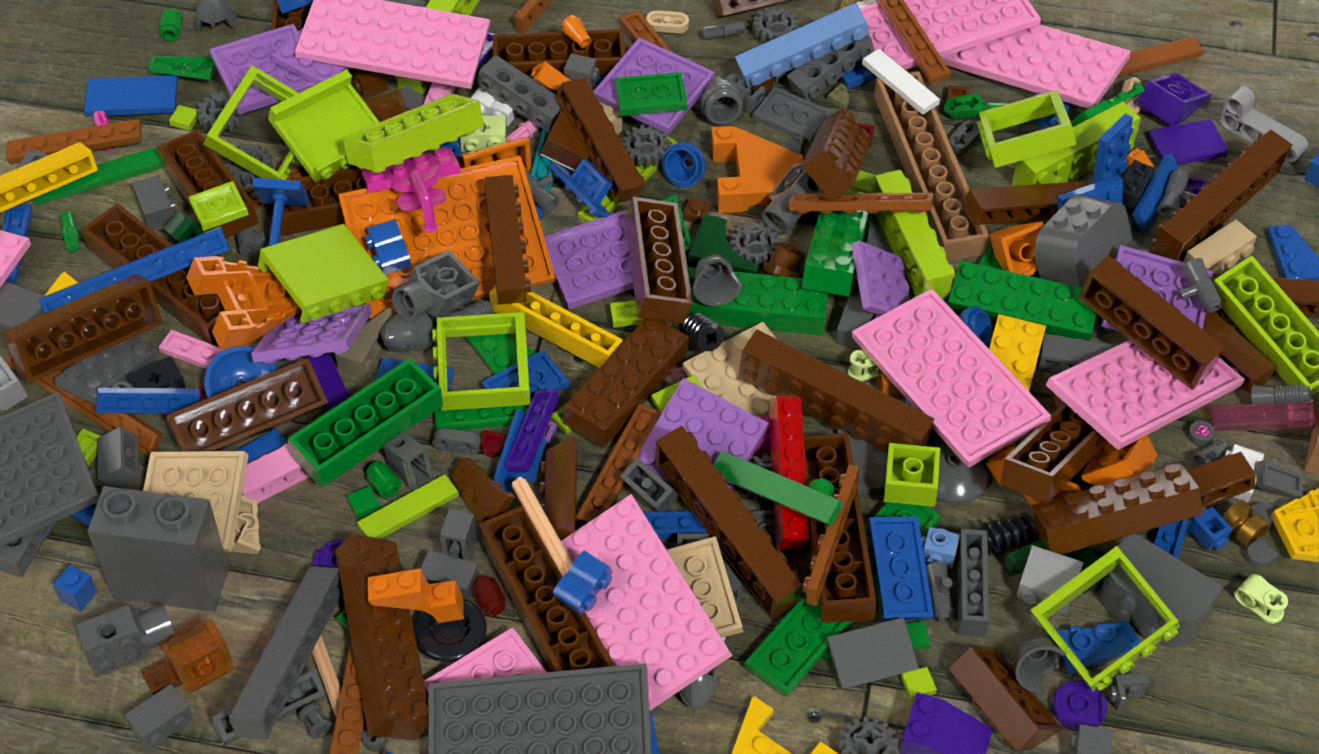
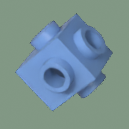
(940, 546)

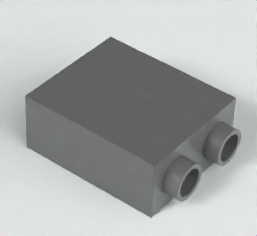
(159, 548)

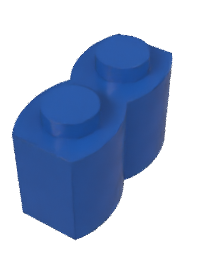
(388, 247)
(583, 582)

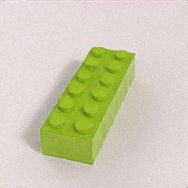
(413, 132)
(1077, 160)
(914, 241)
(1271, 322)

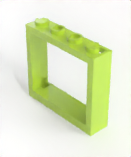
(274, 88)
(1029, 144)
(475, 326)
(1081, 583)

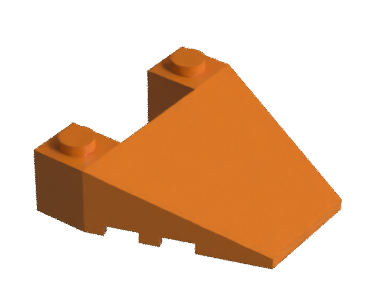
(759, 168)
(251, 299)

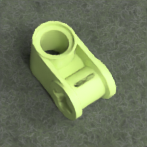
(865, 364)
(1260, 596)

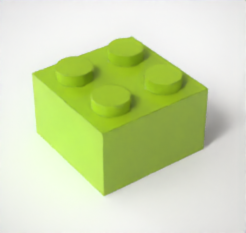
(912, 474)

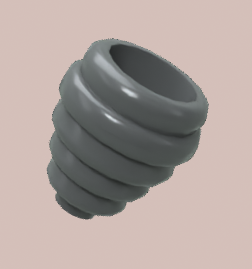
(721, 102)

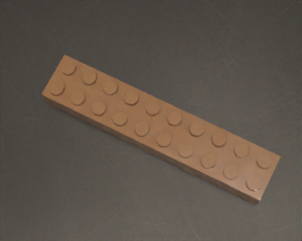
(932, 169)

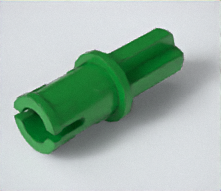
(70, 231)

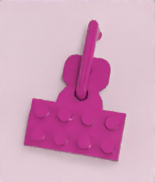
(416, 178)

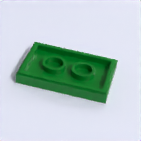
(651, 94)

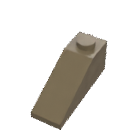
(365, 346)

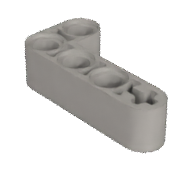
(1249, 123)

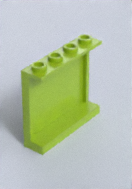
(317, 122)
(325, 272)

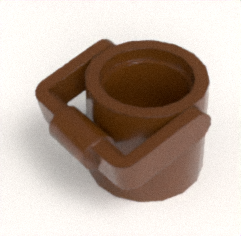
(785, 261)

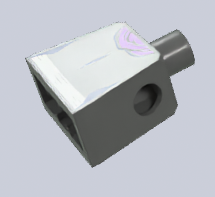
(402, 453)

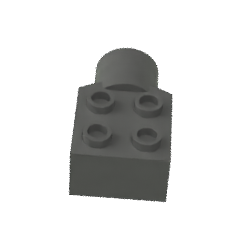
(777, 212)
(435, 288)
(124, 637)

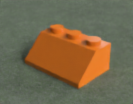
(500, 151)
(1115, 464)

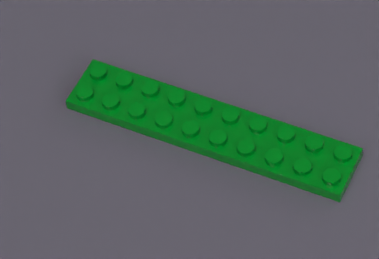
(801, 637)

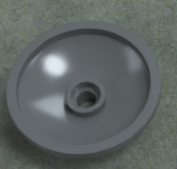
(956, 481)

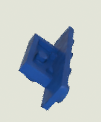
(587, 184)
(506, 478)

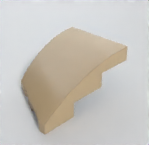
(247, 528)

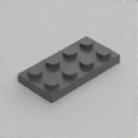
(105, 368)

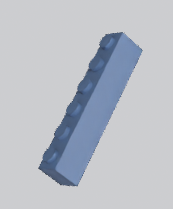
(802, 45)

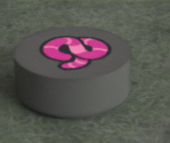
(1201, 432)

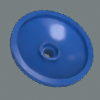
(232, 367)

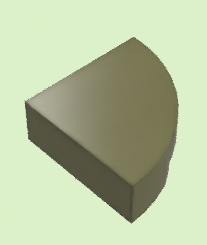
(839, 96)

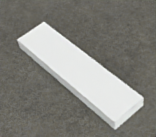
(900, 81)

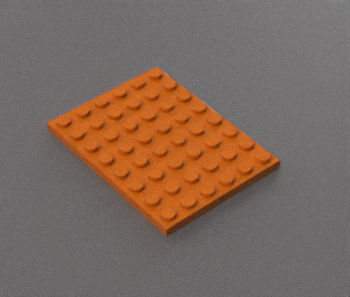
(460, 223)

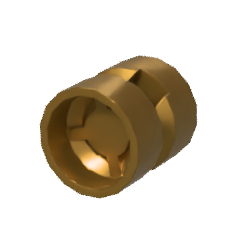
(1245, 523)

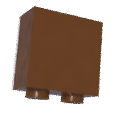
(564, 144)

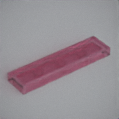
(1262, 416)

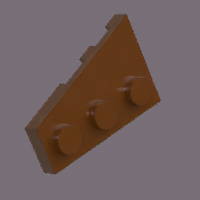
(480, 492)

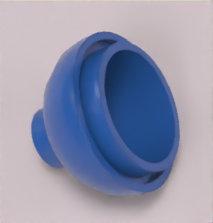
(676, 164)
(978, 323)

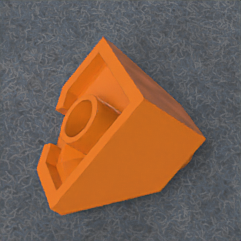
(1016, 247)

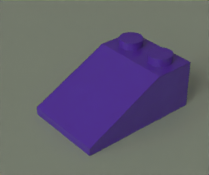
(1172, 98)
(943, 729)

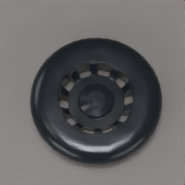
(452, 637)

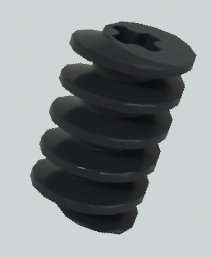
(702, 331)
(1010, 530)

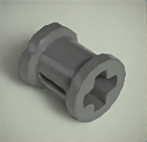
(315, 720)

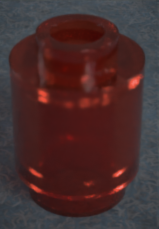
(489, 596)

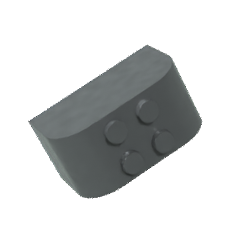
(1080, 238)
(1180, 587)

